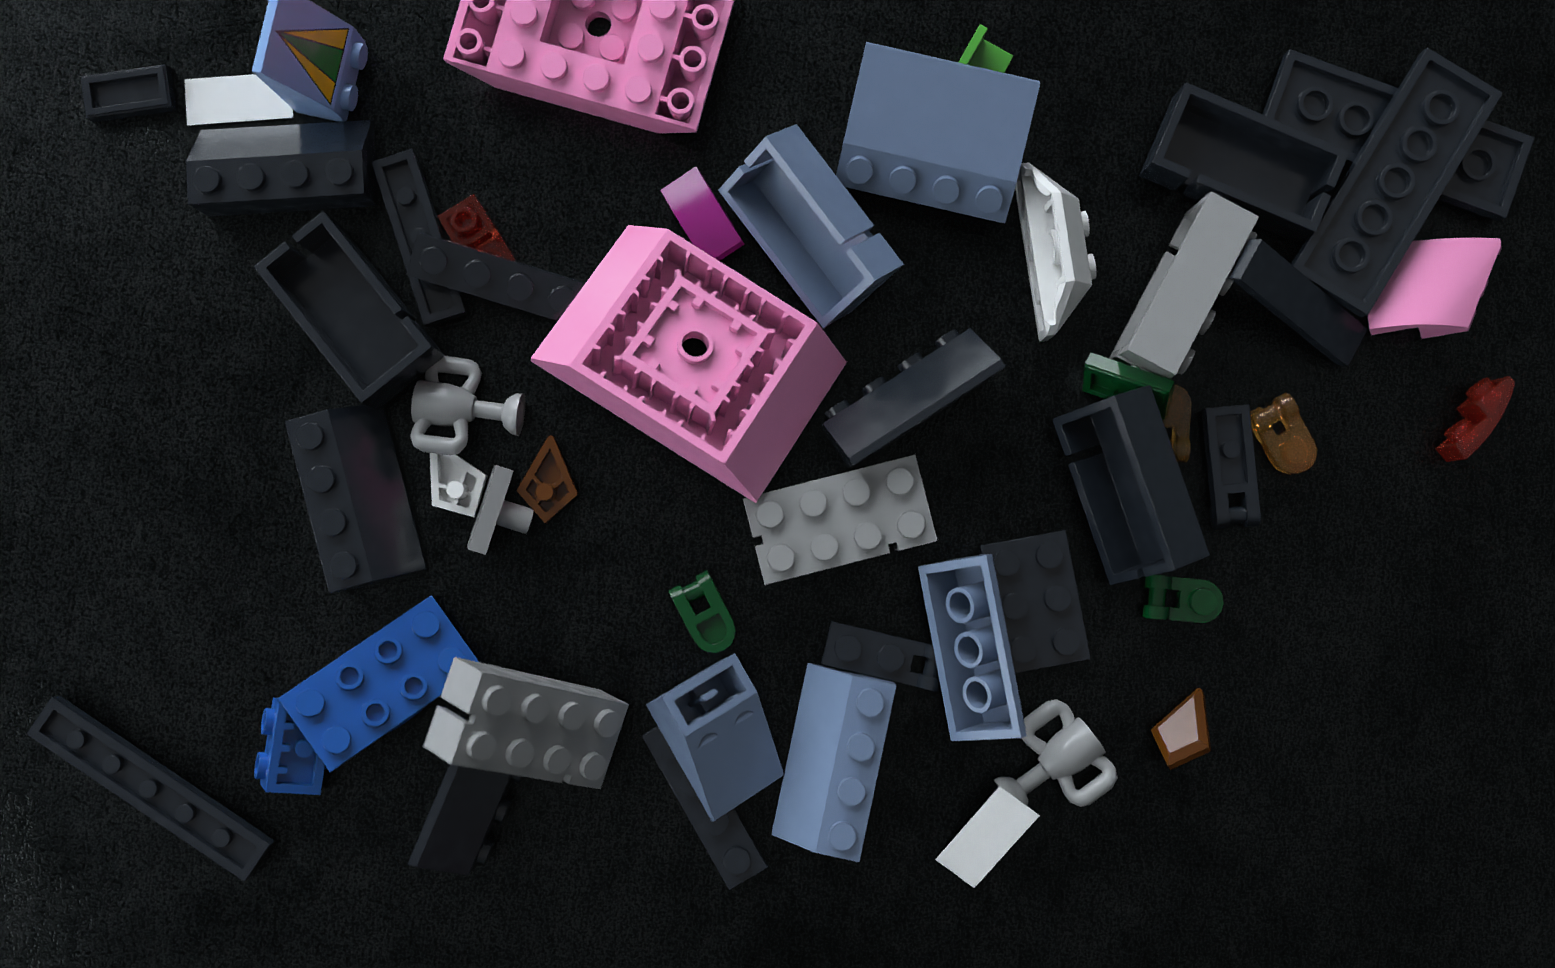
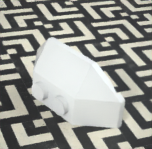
(1053, 247)

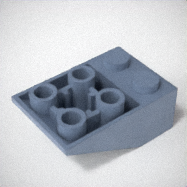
(719, 735)

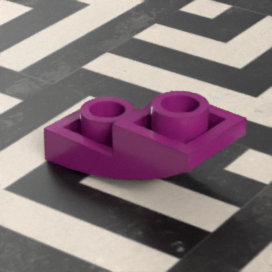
(702, 215)

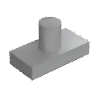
(497, 511)

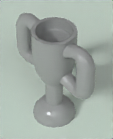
(456, 406)
(1061, 757)

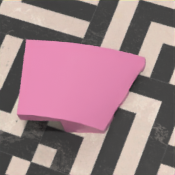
(1436, 287)

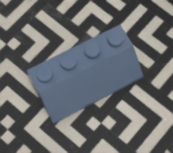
(972, 649)
(833, 761)

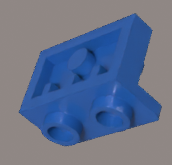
(288, 758)

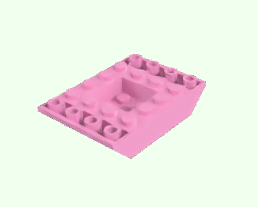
(642, 73)
(722, 411)

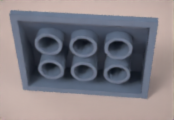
(937, 132)

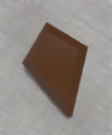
(548, 482)
(1184, 731)

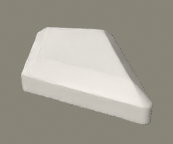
(456, 484)

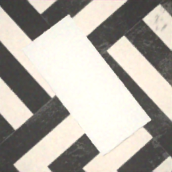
(232, 100)
(987, 837)

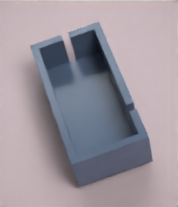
(809, 225)

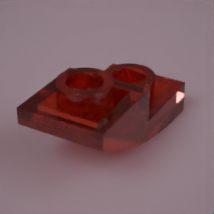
(471, 226)
(1481, 414)

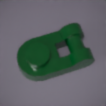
(1194, 602)
(713, 628)

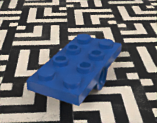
(376, 684)

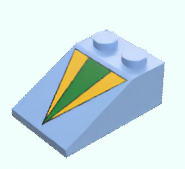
(310, 58)

